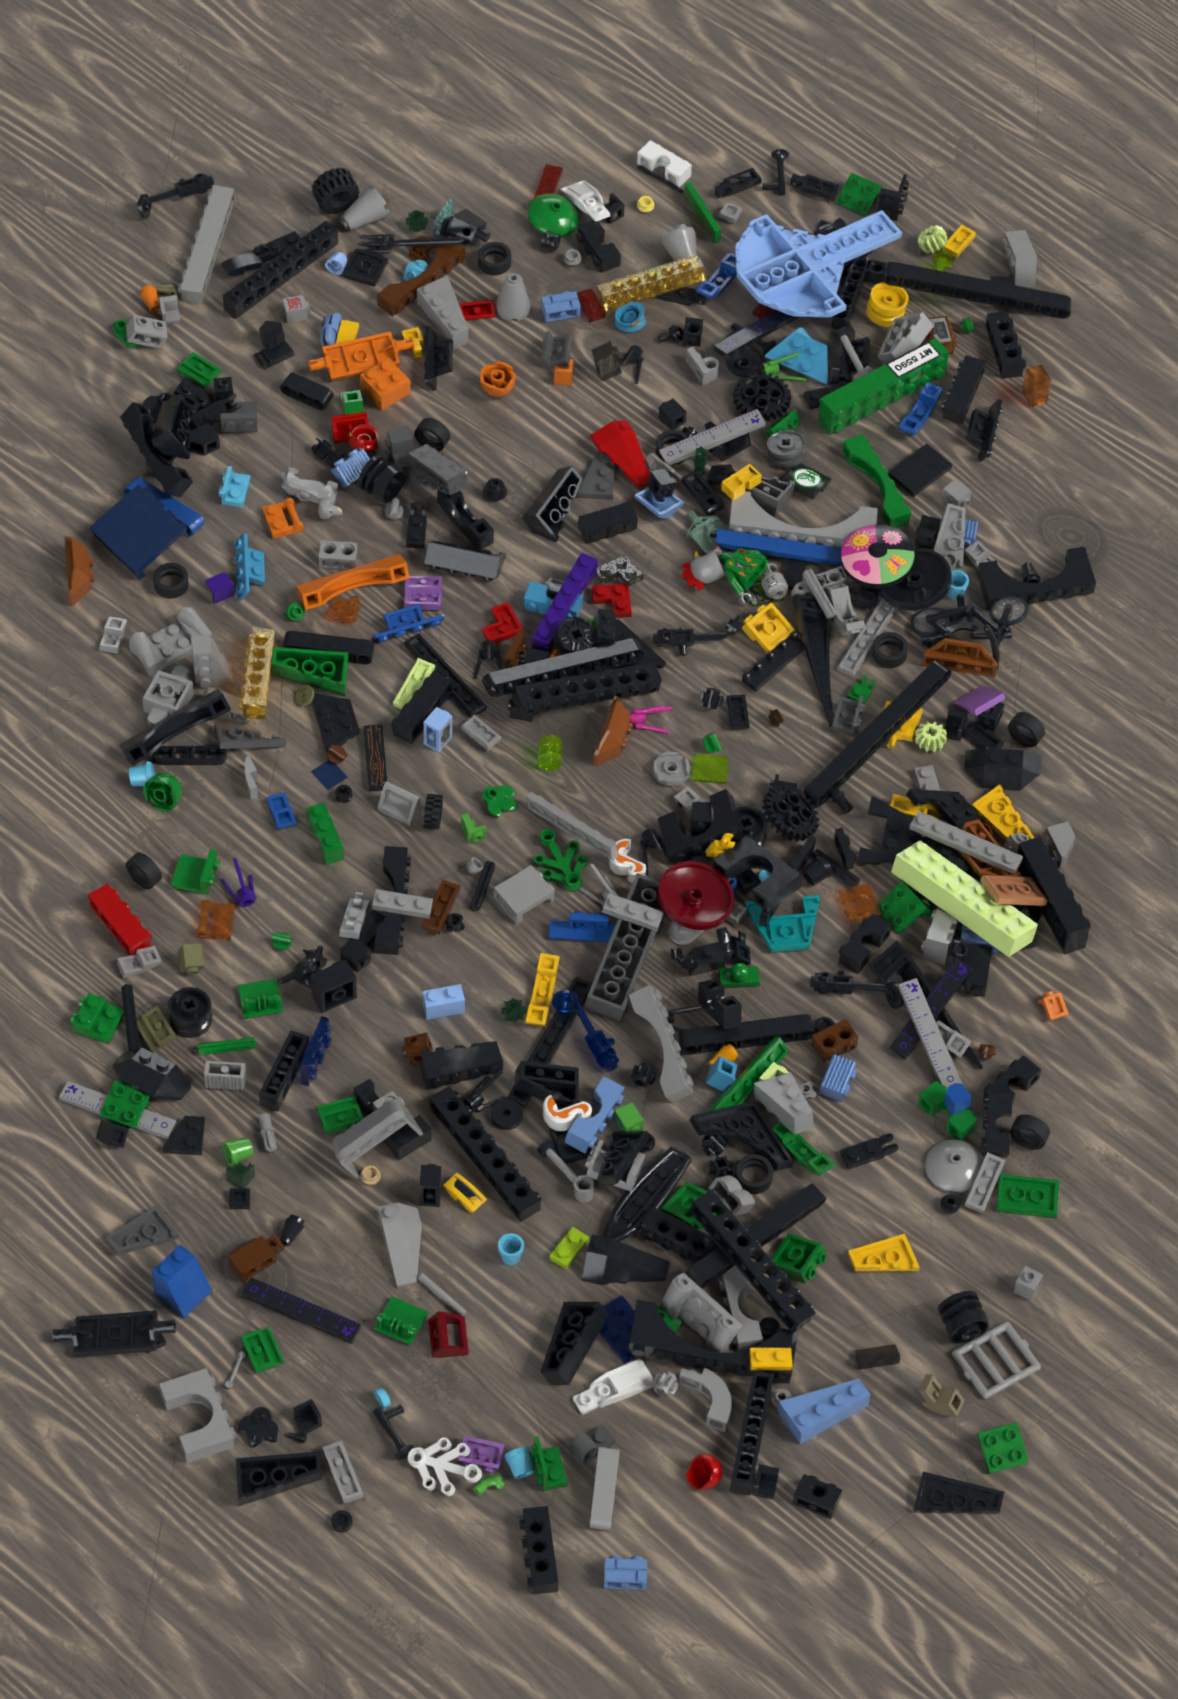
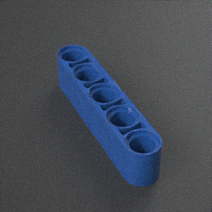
(189, 517)

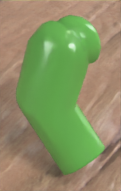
(487, 1481)

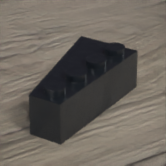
(572, 1339)

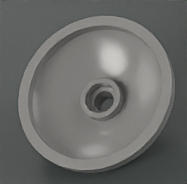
(950, 1174)

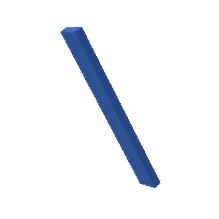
(779, 547)

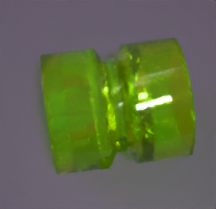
(550, 753)

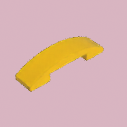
(543, 990)

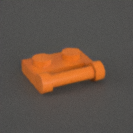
(276, 519)

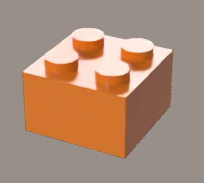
(385, 384)

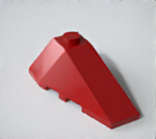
(622, 446)

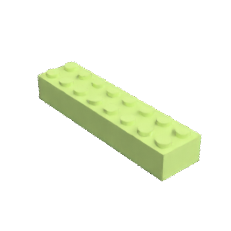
(963, 898)

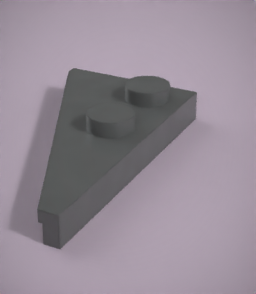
(244, 738)

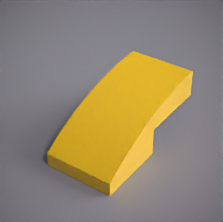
(347, 331)

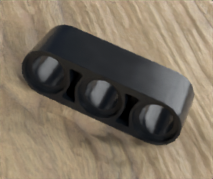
(306, 391)

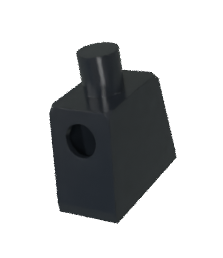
(468, 226)

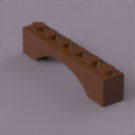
(399, 295)

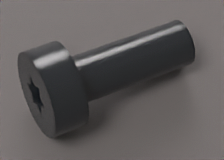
(302, 1438)

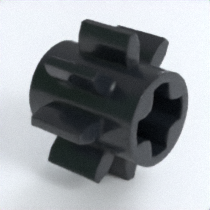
(711, 698)
(643, 1074)
(713, 1144)
(721, 1167)

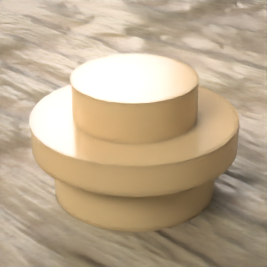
(370, 1175)

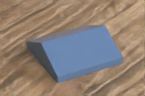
(662, 507)

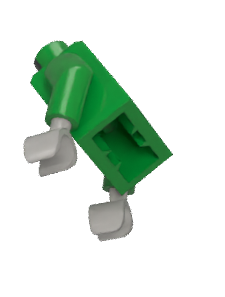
(744, 569)

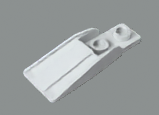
(586, 199)
(615, 1386)

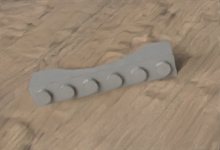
(674, 1078)

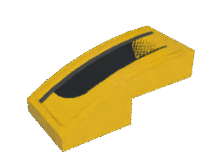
(465, 1192)

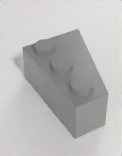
(1021, 258)

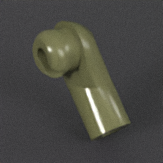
(168, 290)

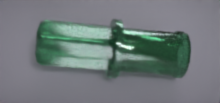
(700, 460)

